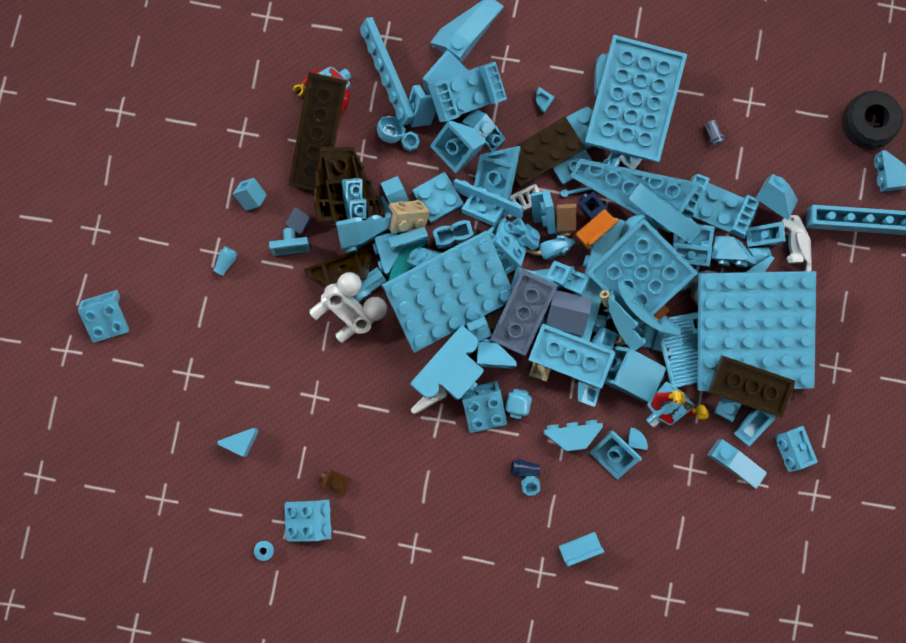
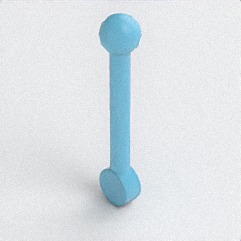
(564, 193)

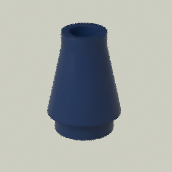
(523, 468)

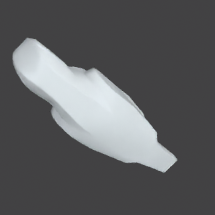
(798, 242)

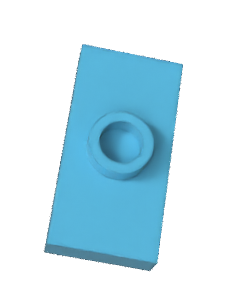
(566, 168)

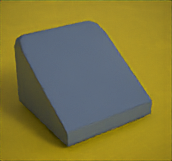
(298, 220)

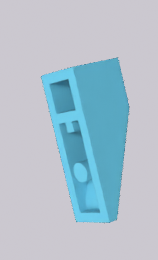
(737, 463)

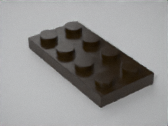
(546, 151)
(751, 386)

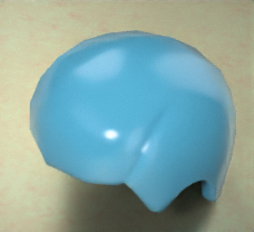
(390, 129)

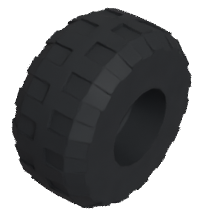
(886, 110)

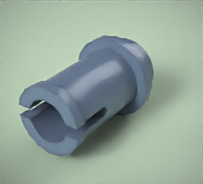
(714, 132)

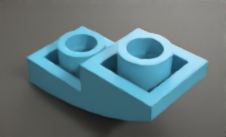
(352, 196)

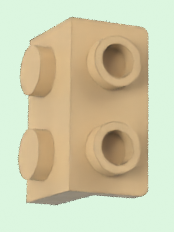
(408, 216)

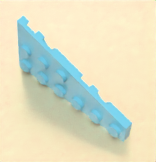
(620, 182)

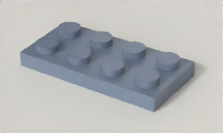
(524, 312)

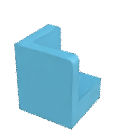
(249, 194)

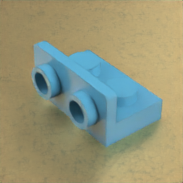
(543, 210)
(796, 449)

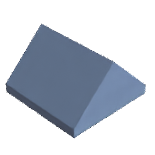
(569, 312)

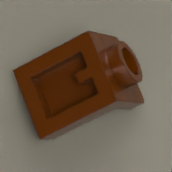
(334, 482)

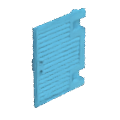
(682, 350)

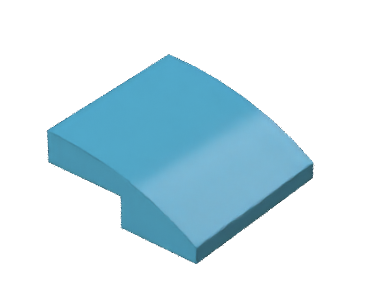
(699, 250)

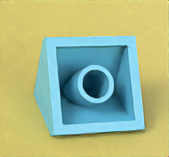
(615, 454)

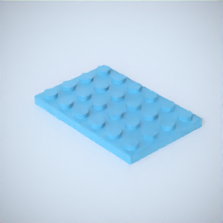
(635, 99)
(449, 291)

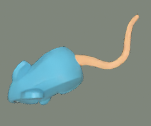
(553, 248)

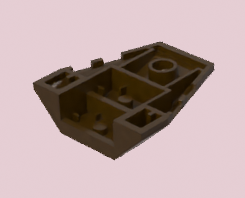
(332, 167)

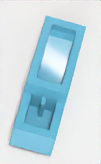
(626, 322)
(754, 425)

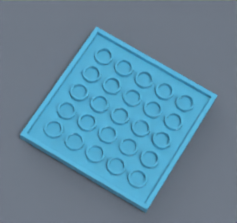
(758, 321)

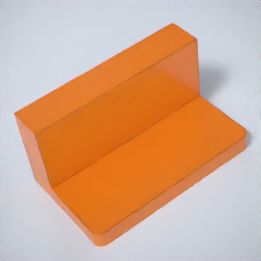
(596, 228)

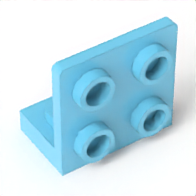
(509, 246)
(103, 316)
(484, 407)

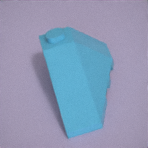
(467, 29)
(356, 233)

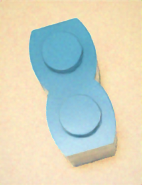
(449, 235)

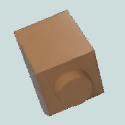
(565, 219)

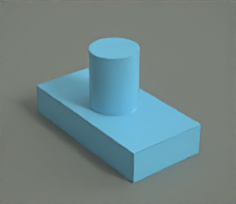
(290, 244)

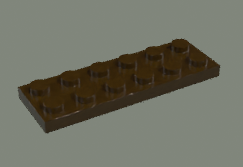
(317, 126)

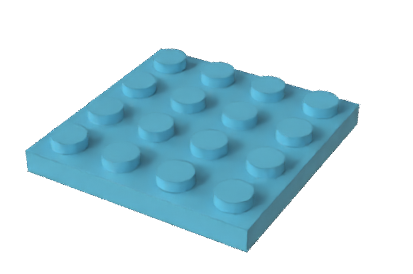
(646, 265)

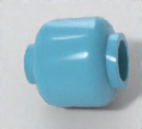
(518, 403)

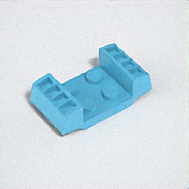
(467, 91)
(721, 208)

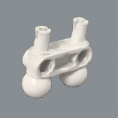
(348, 308)

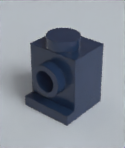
(591, 199)

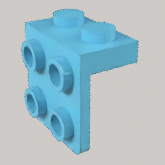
(307, 520)

